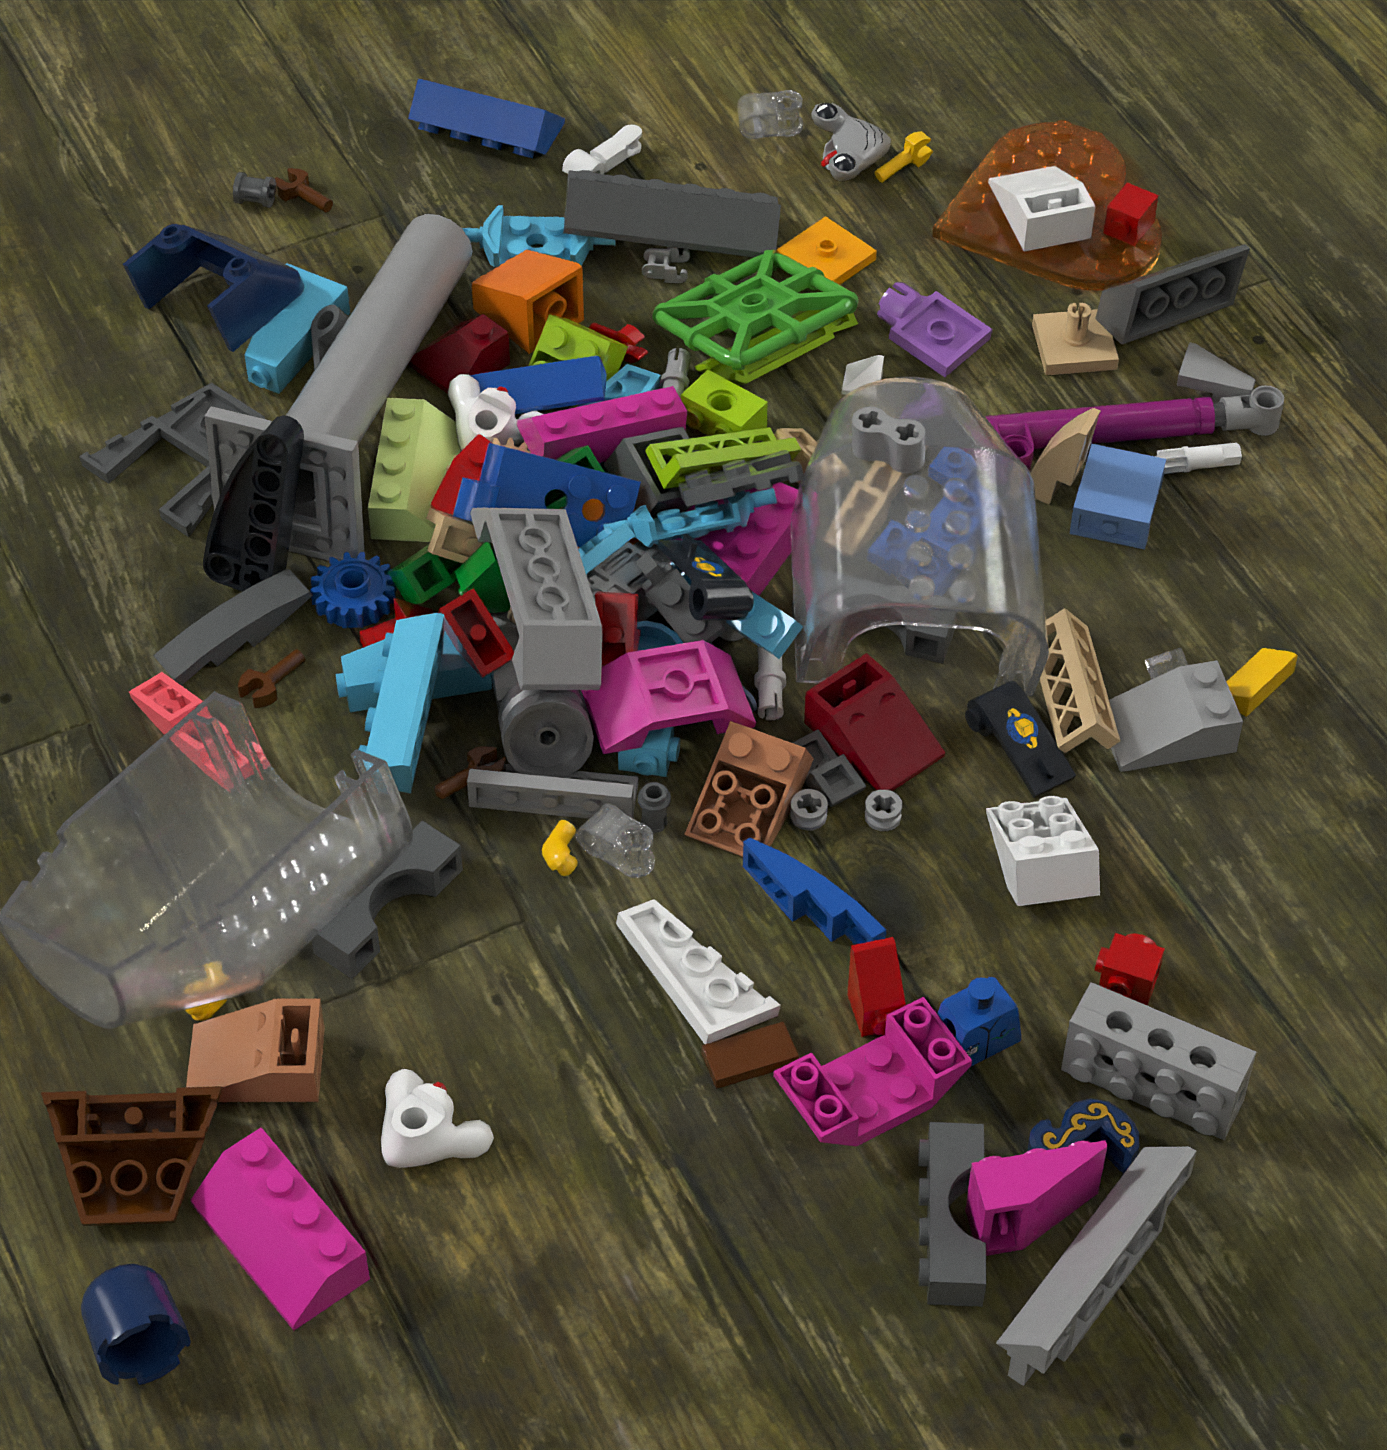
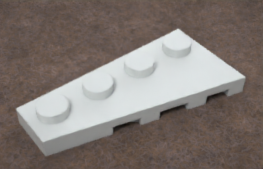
(693, 976)

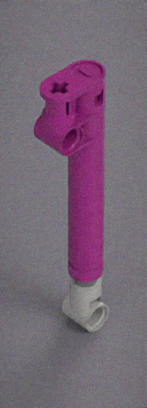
(1146, 420)

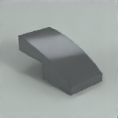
(829, 773)

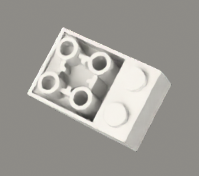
(1045, 207)
(1044, 851)

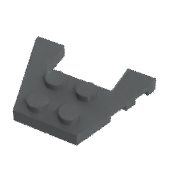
(738, 477)

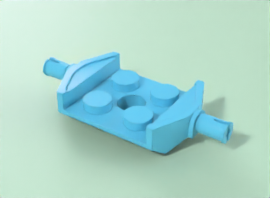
(508, 236)
(698, 522)

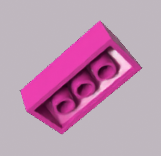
(603, 423)
(280, 1230)

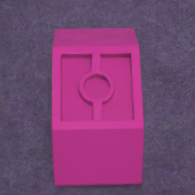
(663, 691)
(879, 1081)

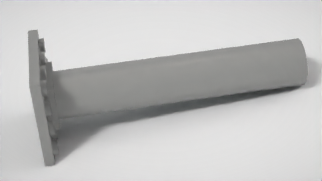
(352, 387)

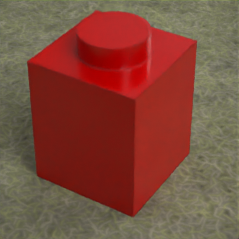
(1130, 214)

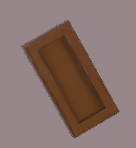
(749, 1054)

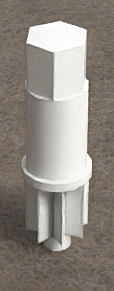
(1201, 457)

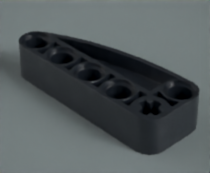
(256, 509)

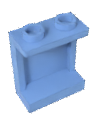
(1117, 496)

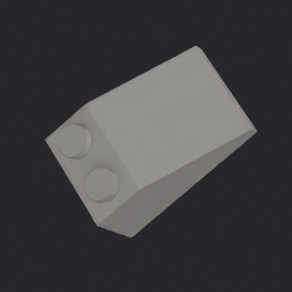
(1176, 718)

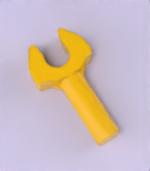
(914, 152)

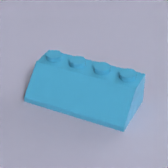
(405, 695)

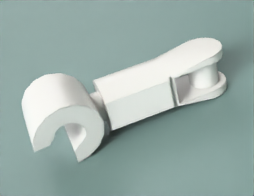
(608, 154)

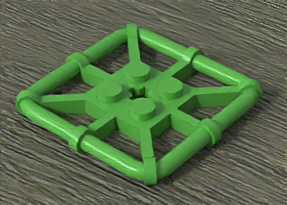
(754, 307)

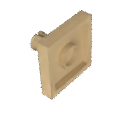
(1074, 342)

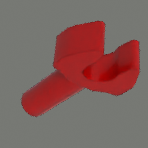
(628, 336)

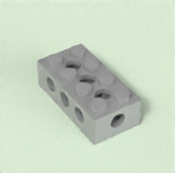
(1159, 1047)

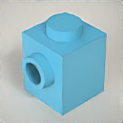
(654, 756)

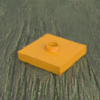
(830, 250)

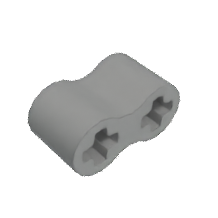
(888, 439)

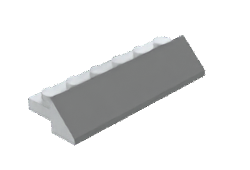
(1096, 1262)

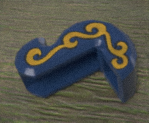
(1092, 1122)

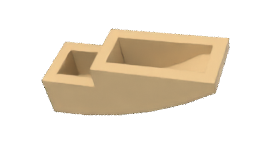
(1064, 455)

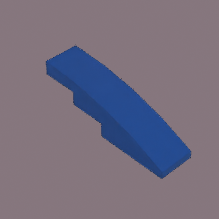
(804, 891)

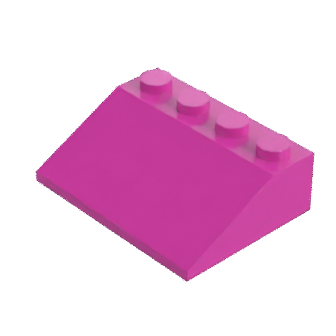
(761, 545)

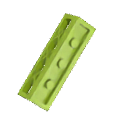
(712, 458)

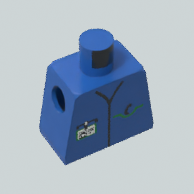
(982, 1018)

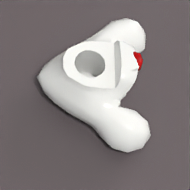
(484, 413)
(421, 1127)

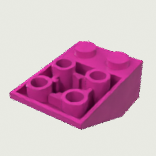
(1029, 1193)

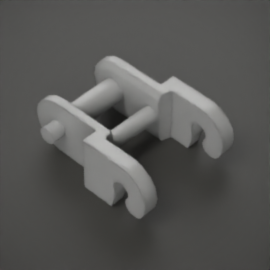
(662, 269)

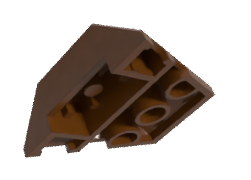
(130, 1151)

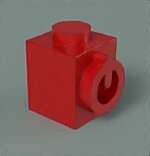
(1130, 966)

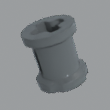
(254, 190)

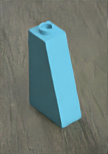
(286, 340)
(361, 666)

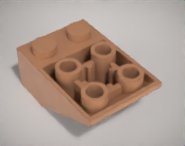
(748, 789)
(261, 1052)

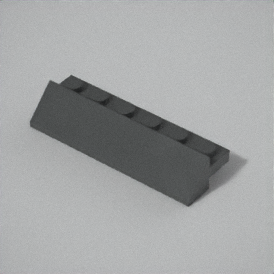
(670, 214)

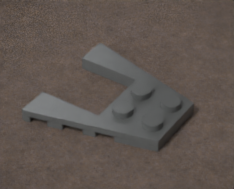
(185, 430)

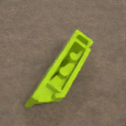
(781, 356)

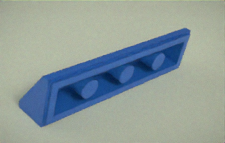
(550, 384)

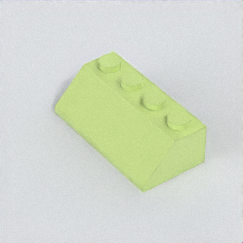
(409, 468)

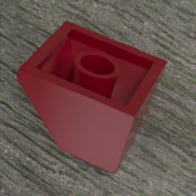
(465, 349)

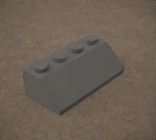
(1172, 295)

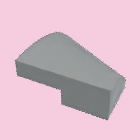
(1213, 375)

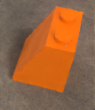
(526, 291)

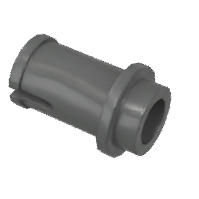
(654, 802)

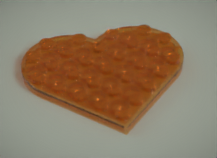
(979, 224)

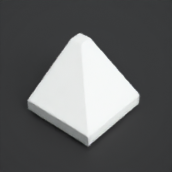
(862, 373)

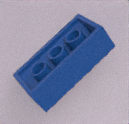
(484, 117)

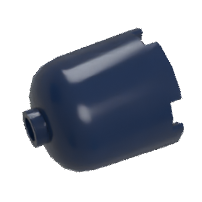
(133, 1324)

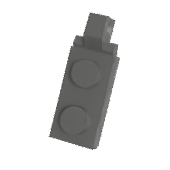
(670, 595)

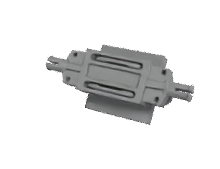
(622, 575)

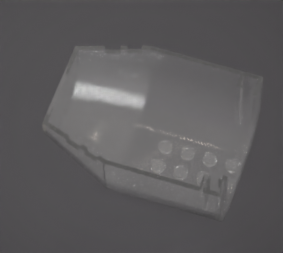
(922, 545)
(197, 873)

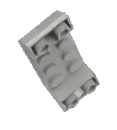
(547, 597)

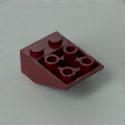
(872, 724)

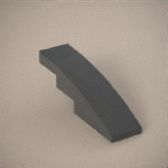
(227, 627)

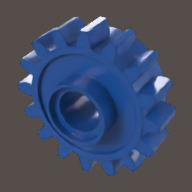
(353, 591)

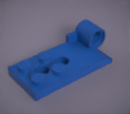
(523, 479)

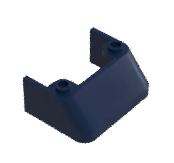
(257, 282)

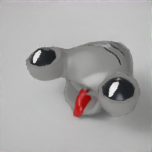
(853, 143)

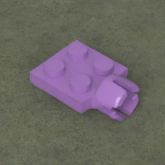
(931, 327)

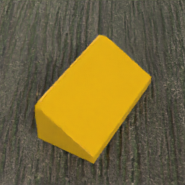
(1260, 678)

